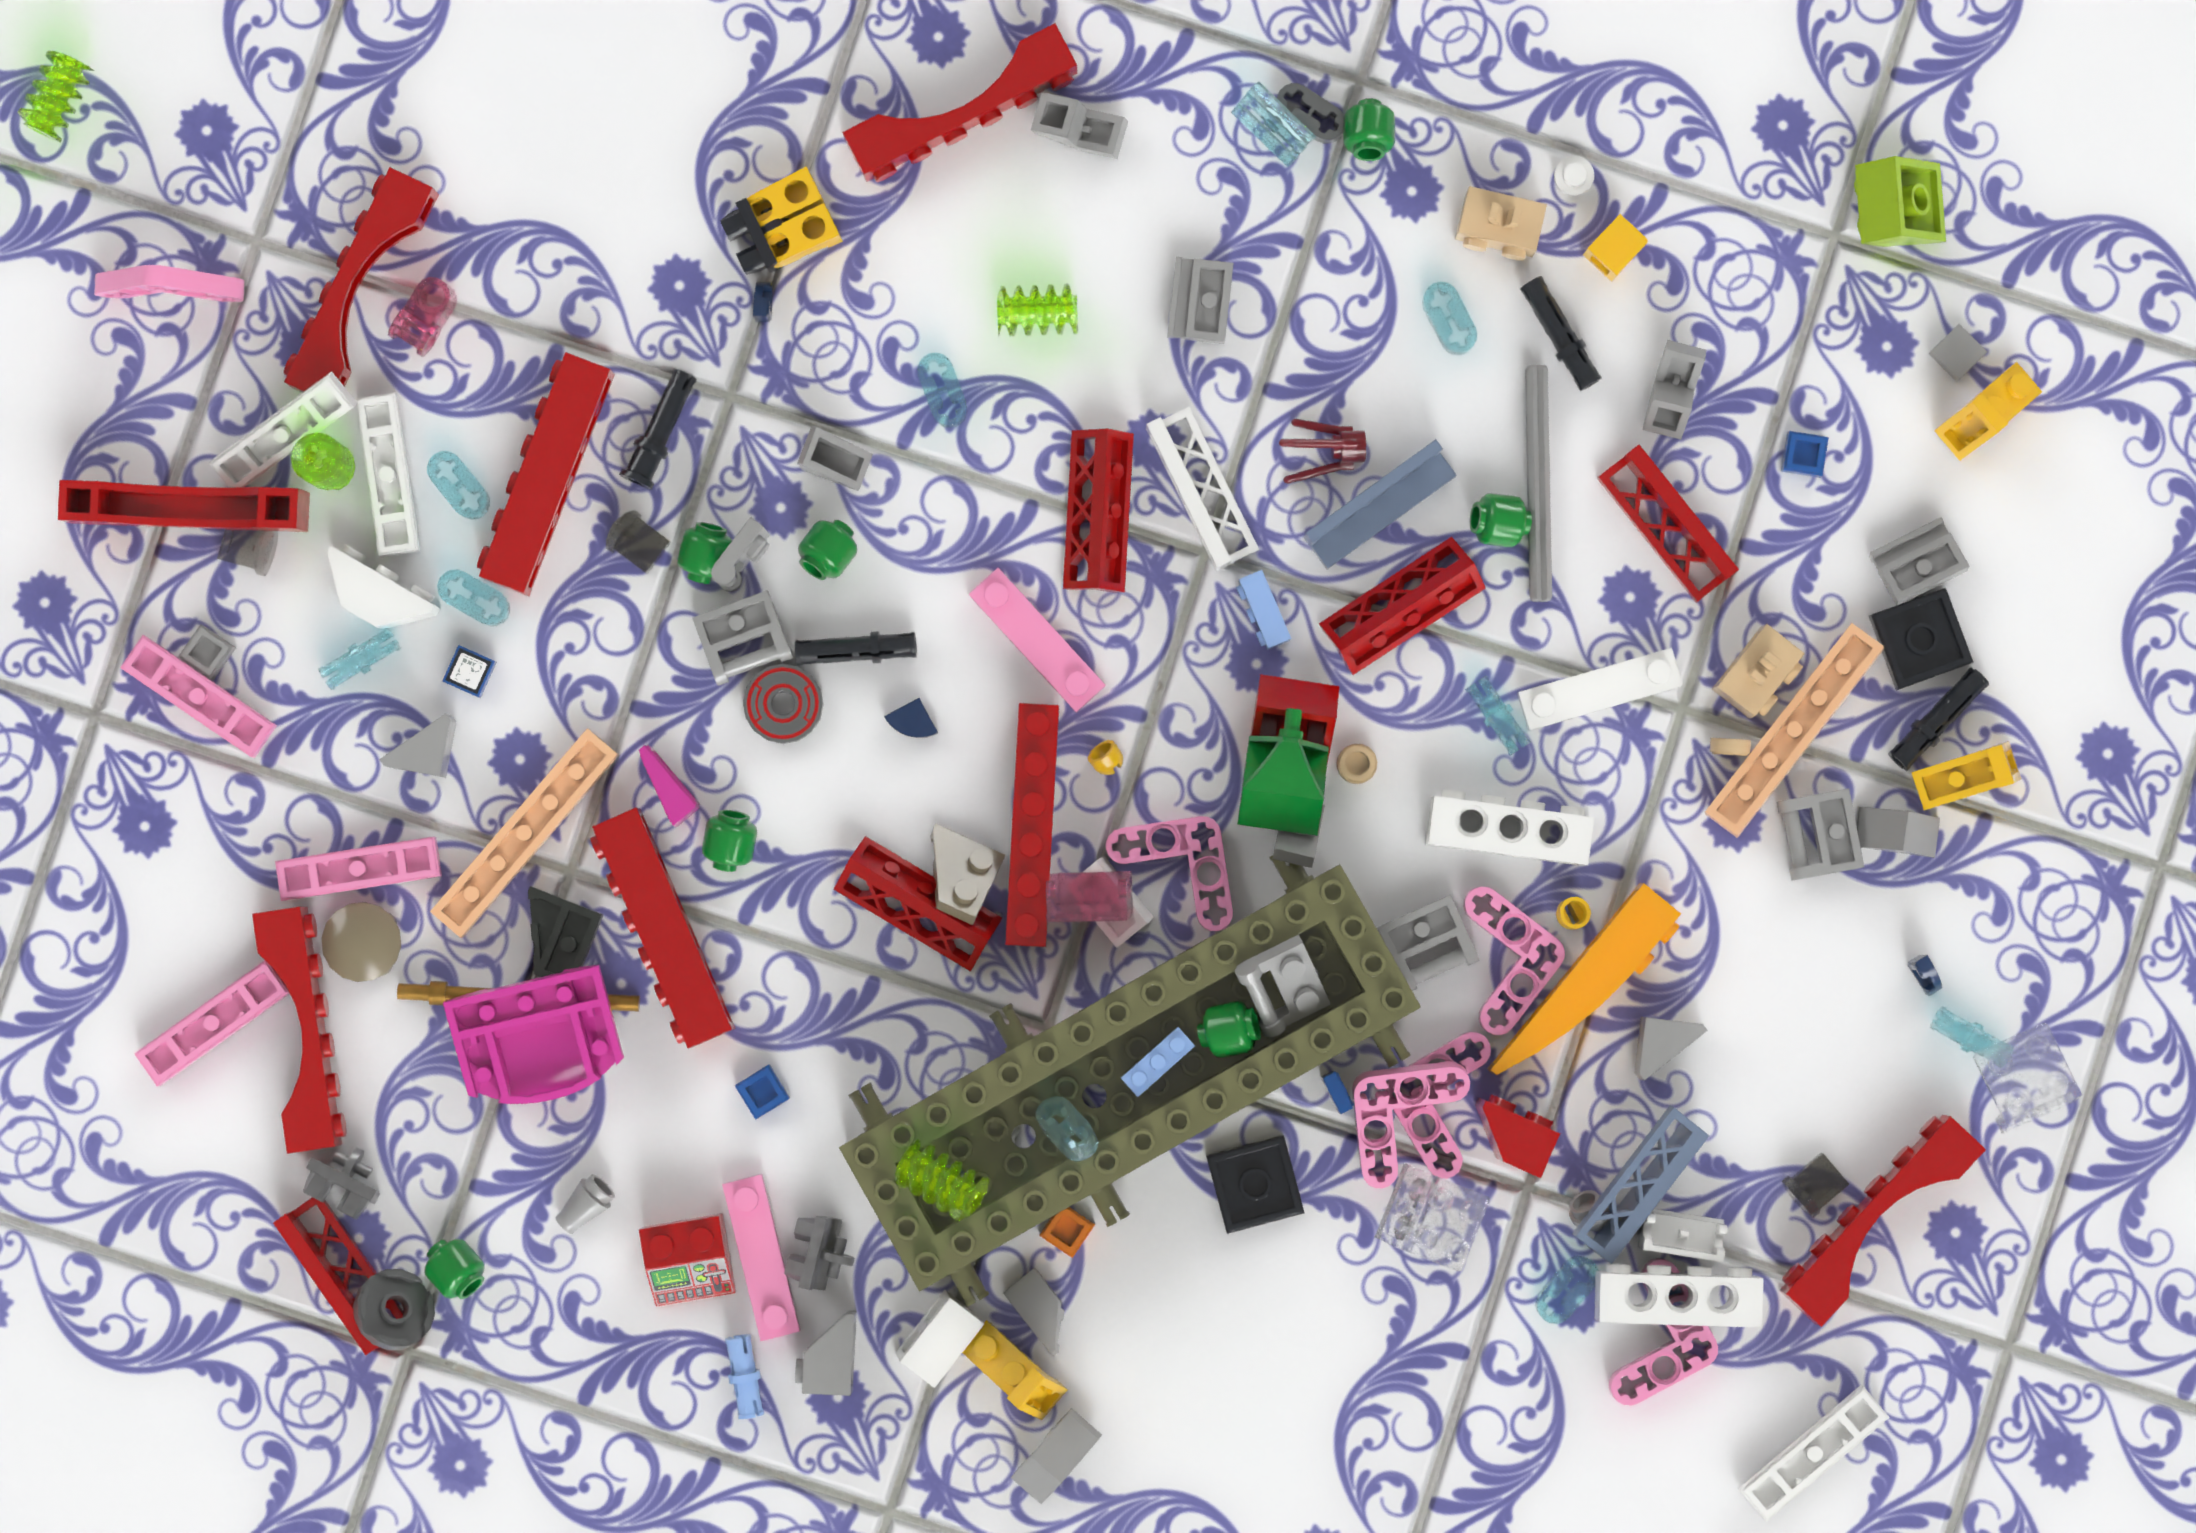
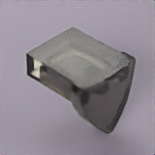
(636, 541)
(249, 549)
(1815, 1185)

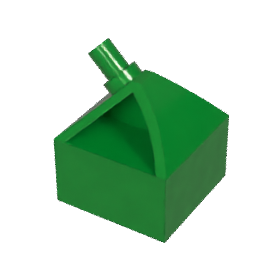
(1284, 780)

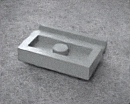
(1200, 300)
(1919, 561)

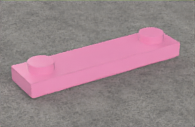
(1037, 640)
(198, 696)
(358, 868)
(212, 1023)
(761, 1257)

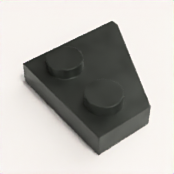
(560, 932)

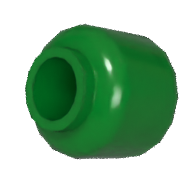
(1369, 130)
(1500, 520)
(701, 549)
(827, 549)
(729, 840)
(1229, 1029)
(454, 1268)

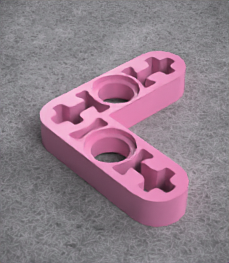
(157, 279)
(1183, 846)
(1524, 948)
(1382, 1106)
(1407, 1115)
(1682, 1337)

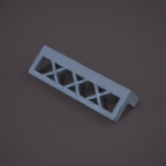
(1380, 505)
(1646, 1188)

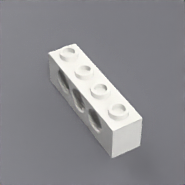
(1570, 848)
(1742, 1308)

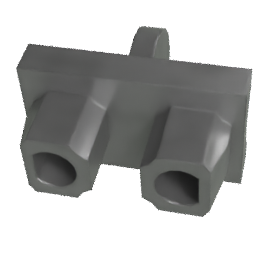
(356, 1195)
(823, 1255)

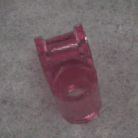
(422, 317)

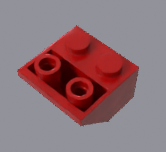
(1517, 1139)

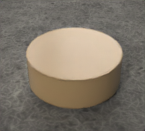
(1730, 746)
(1356, 763)

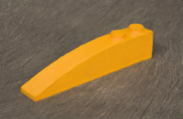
(1596, 974)

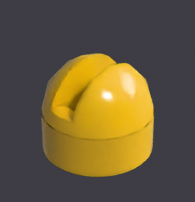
(1106, 757)
(1579, 911)

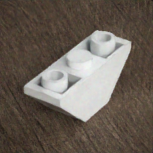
(376, 594)

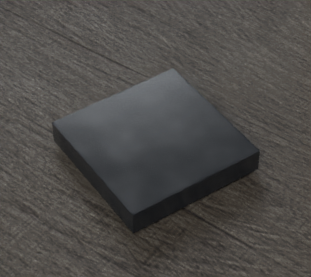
(1921, 639)
(1255, 1184)

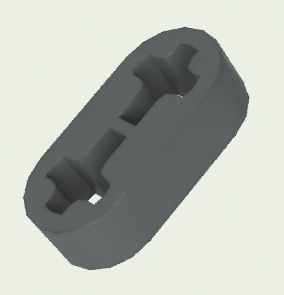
(1315, 105)

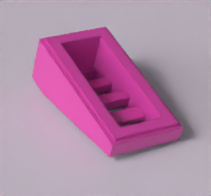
(674, 796)

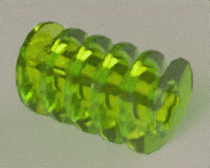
(54, 94)
(1037, 310)
(337, 467)
(939, 1183)

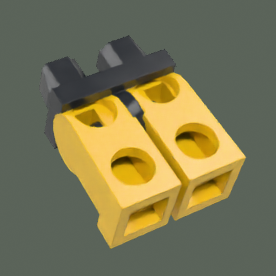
(784, 222)

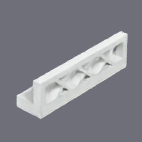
(1189, 495)

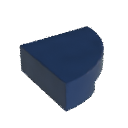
(763, 302)
(912, 720)
(1925, 974)

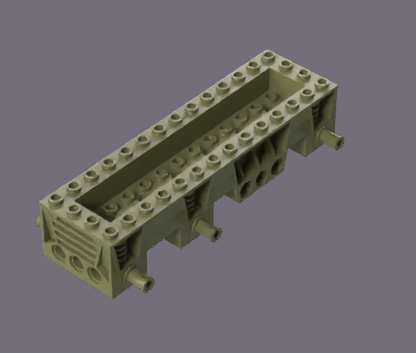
(1098, 1046)

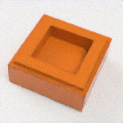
(1067, 1230)

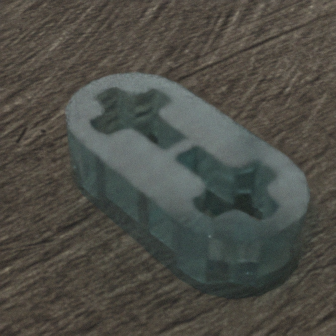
(1458, 314)
(933, 393)
(466, 479)
(469, 605)
(1060, 1133)
(1559, 1283)

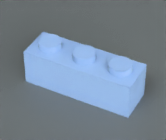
(1263, 610)
(1157, 1061)

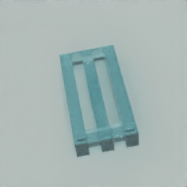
(1277, 119)

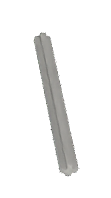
(1538, 483)

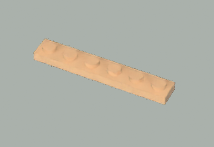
(1794, 730)
(524, 833)

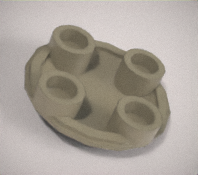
(361, 942)

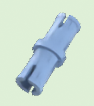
(744, 1376)

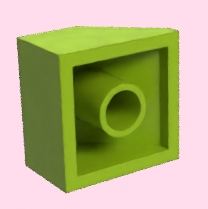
(1899, 202)

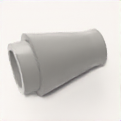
(586, 1202)

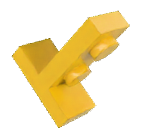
(1988, 411)
(1966, 775)
(1014, 1372)

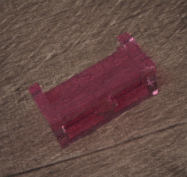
(1089, 896)

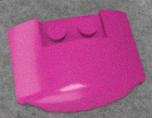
(535, 1036)

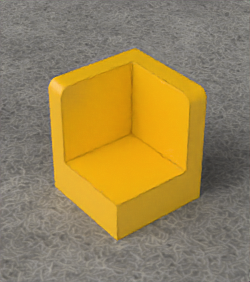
(1615, 247)

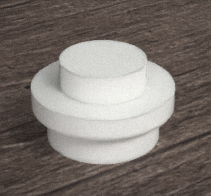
(1574, 175)

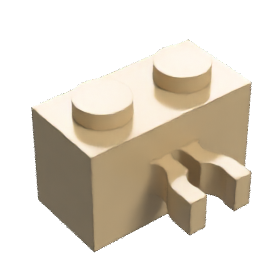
(1500, 223)
(1759, 672)

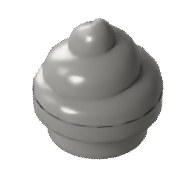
(1581, 1205)

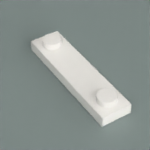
(280, 432)
(387, 474)
(1600, 689)
(1813, 1453)

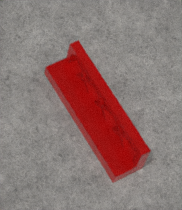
(1105, 510)
(1680, 515)
(1407, 609)
(915, 889)
(325, 1273)

